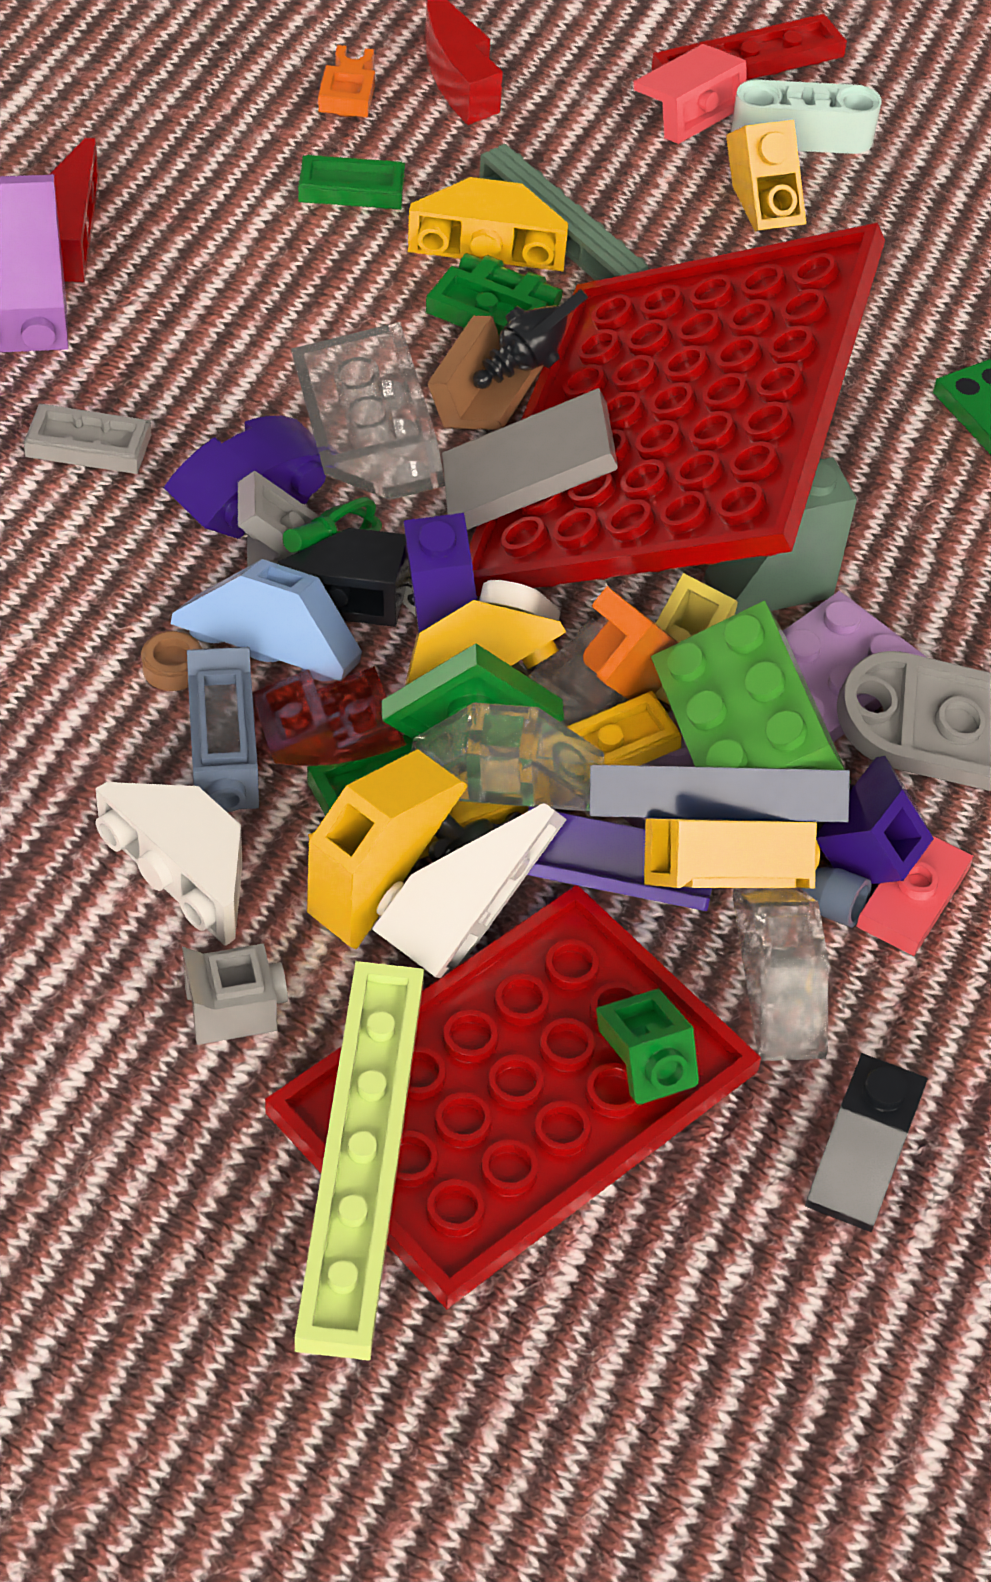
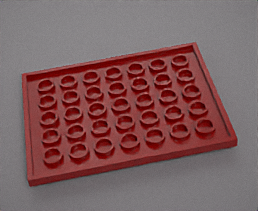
(714, 405)

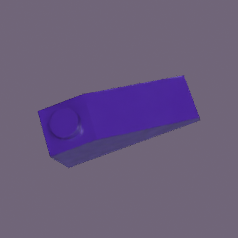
(439, 566)

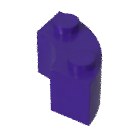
(271, 446)

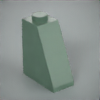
(816, 558)

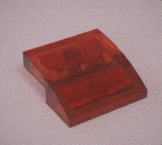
(325, 723)

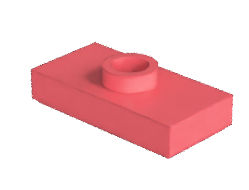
(908, 909)

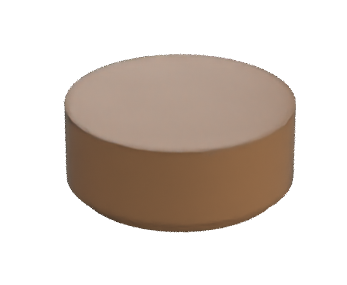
(166, 660)

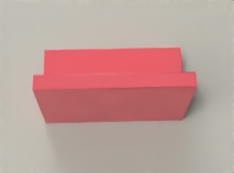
(694, 90)

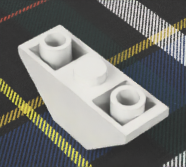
(180, 846)

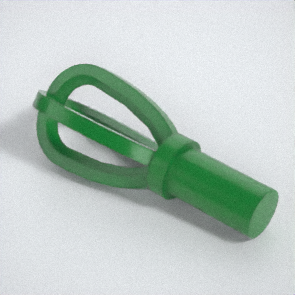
(324, 525)

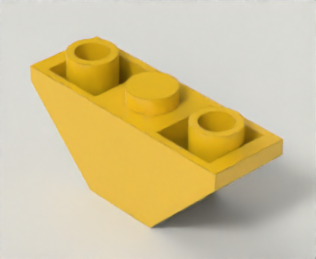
(489, 220)
(497, 629)
(375, 840)

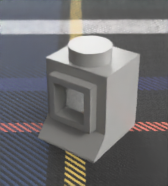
(233, 992)

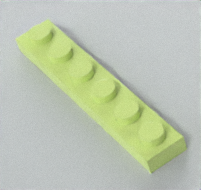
(360, 1164)

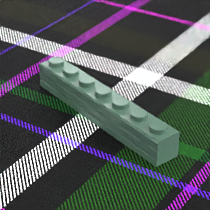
(587, 240)

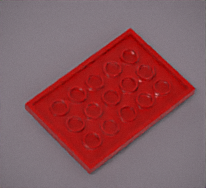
(519, 1095)

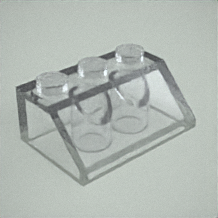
(370, 412)

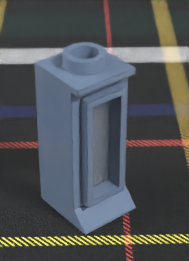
(223, 726)

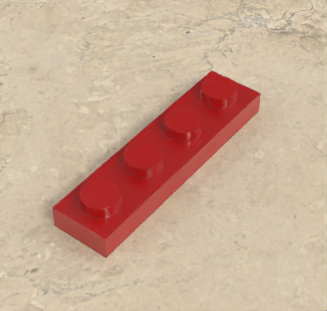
(774, 47)

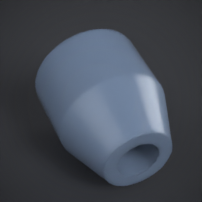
(840, 894)

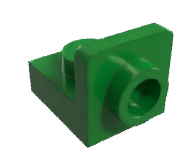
(653, 1044)

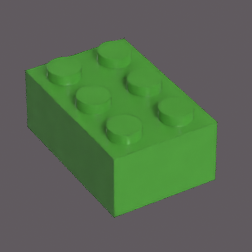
(745, 697)

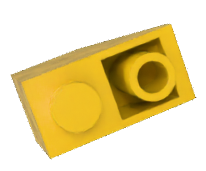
(767, 174)

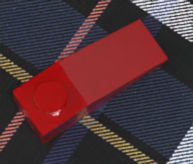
(76, 198)

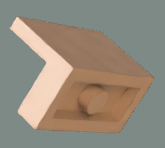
(452, 385)

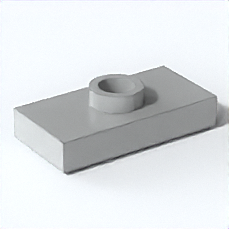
(87, 438)

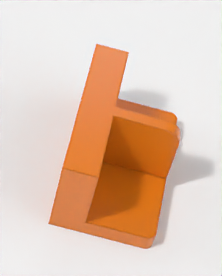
(625, 647)

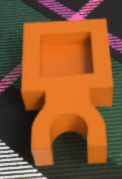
(348, 85)

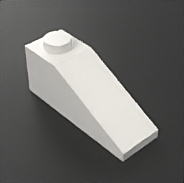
(456, 899)

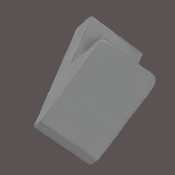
(265, 516)

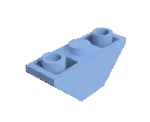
(277, 616)

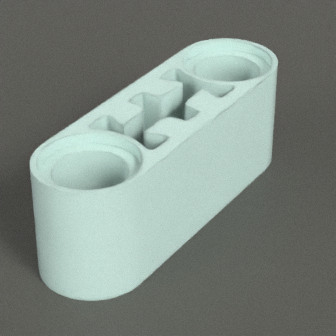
(824, 114)

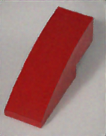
(461, 62)

